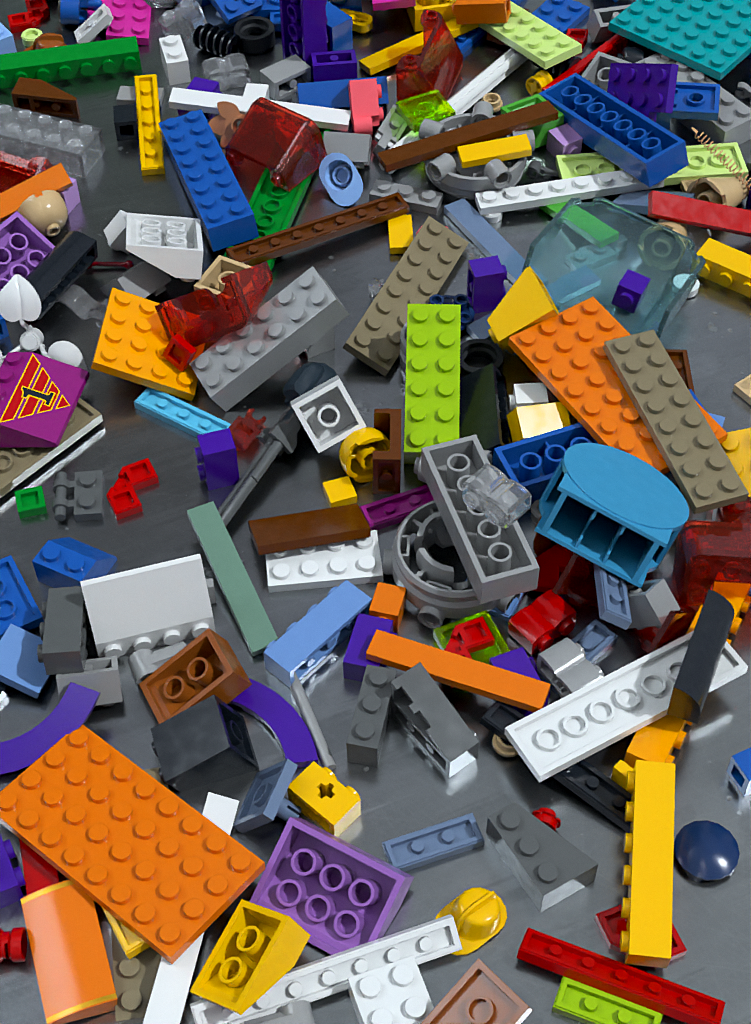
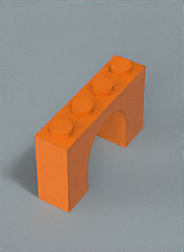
(481, 11)

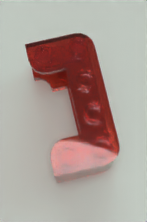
(710, 554)

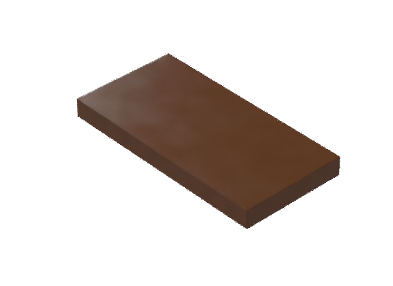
(308, 529)

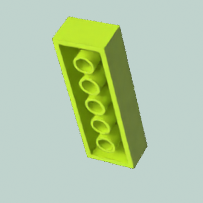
(431, 377)

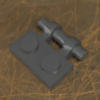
(87, 492)

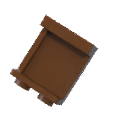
(388, 463)

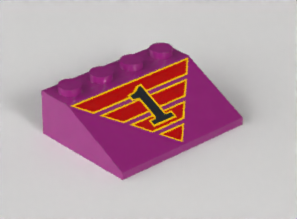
(37, 399)

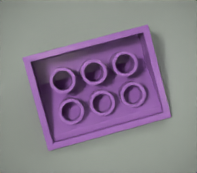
(20, 248)
(330, 887)

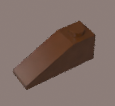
(44, 98)

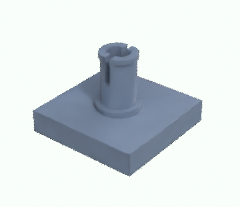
(267, 798)

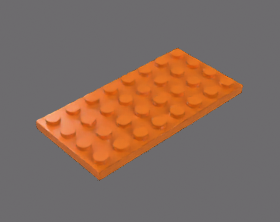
(572, 364)
(127, 841)

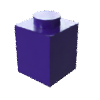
(630, 291)

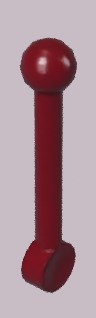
(127, 264)

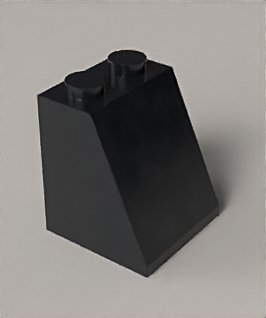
(203, 745)

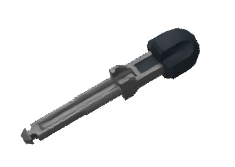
(276, 439)

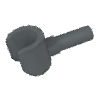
(535, 168)

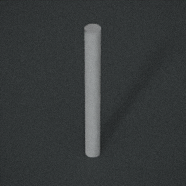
(312, 724)

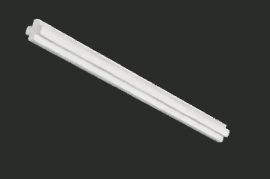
(476, 88)

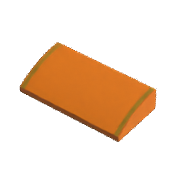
(68, 953)

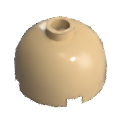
(46, 212)

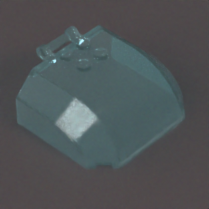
(592, 247)

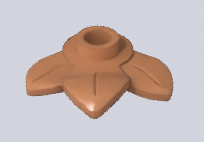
(226, 122)

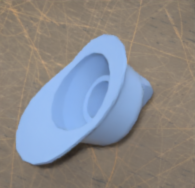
(341, 179)

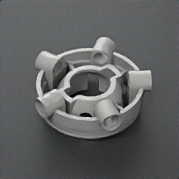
(474, 179)
(434, 584)

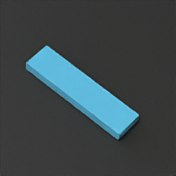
(178, 413)

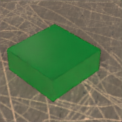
(30, 502)

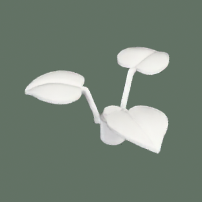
(22, 303)

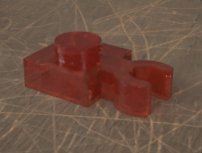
(246, 430)

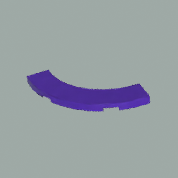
(65, 718)
(282, 720)

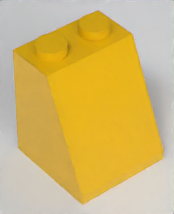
(521, 308)

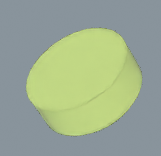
(29, 36)

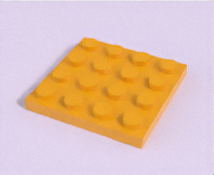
(133, 347)

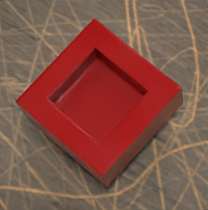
(179, 352)

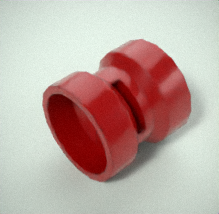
(13, 944)

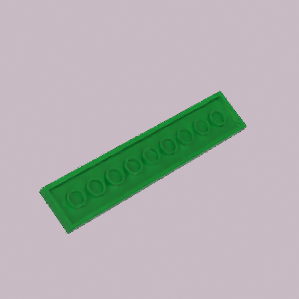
(276, 207)

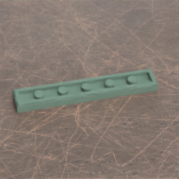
(232, 577)

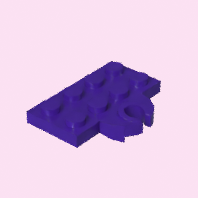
(644, 86)

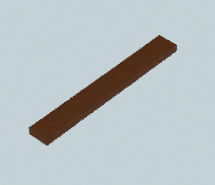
(473, 133)
(319, 230)

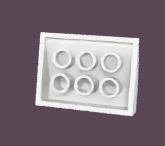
(167, 243)
(148, 606)

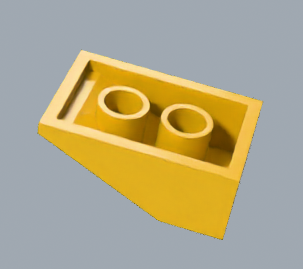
(249, 957)

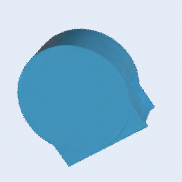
(612, 510)

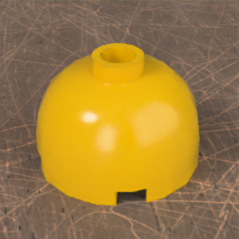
(357, 452)

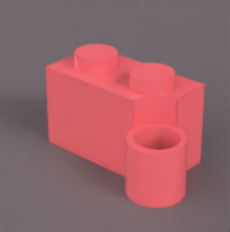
(365, 105)

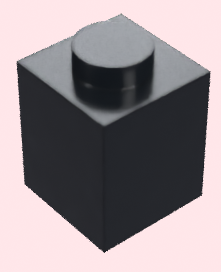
(126, 122)

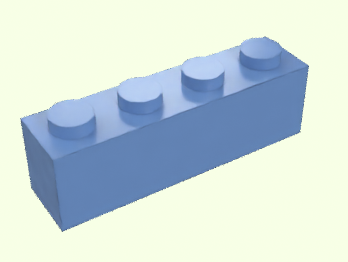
(316, 633)

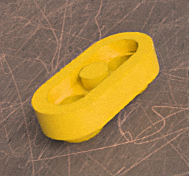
(361, 21)

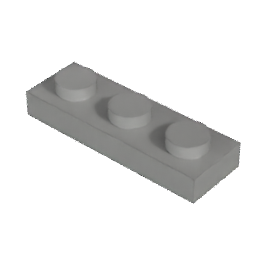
(417, 198)

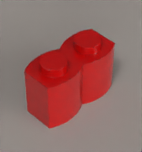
(542, 622)

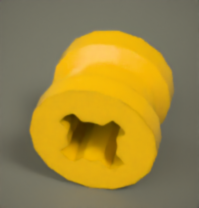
(535, 83)

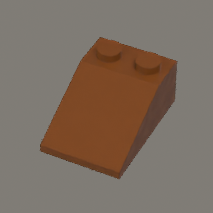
(193, 674)

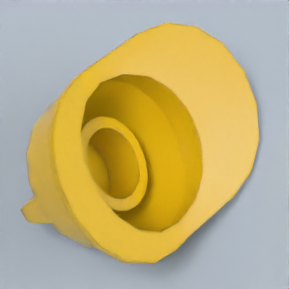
(477, 916)

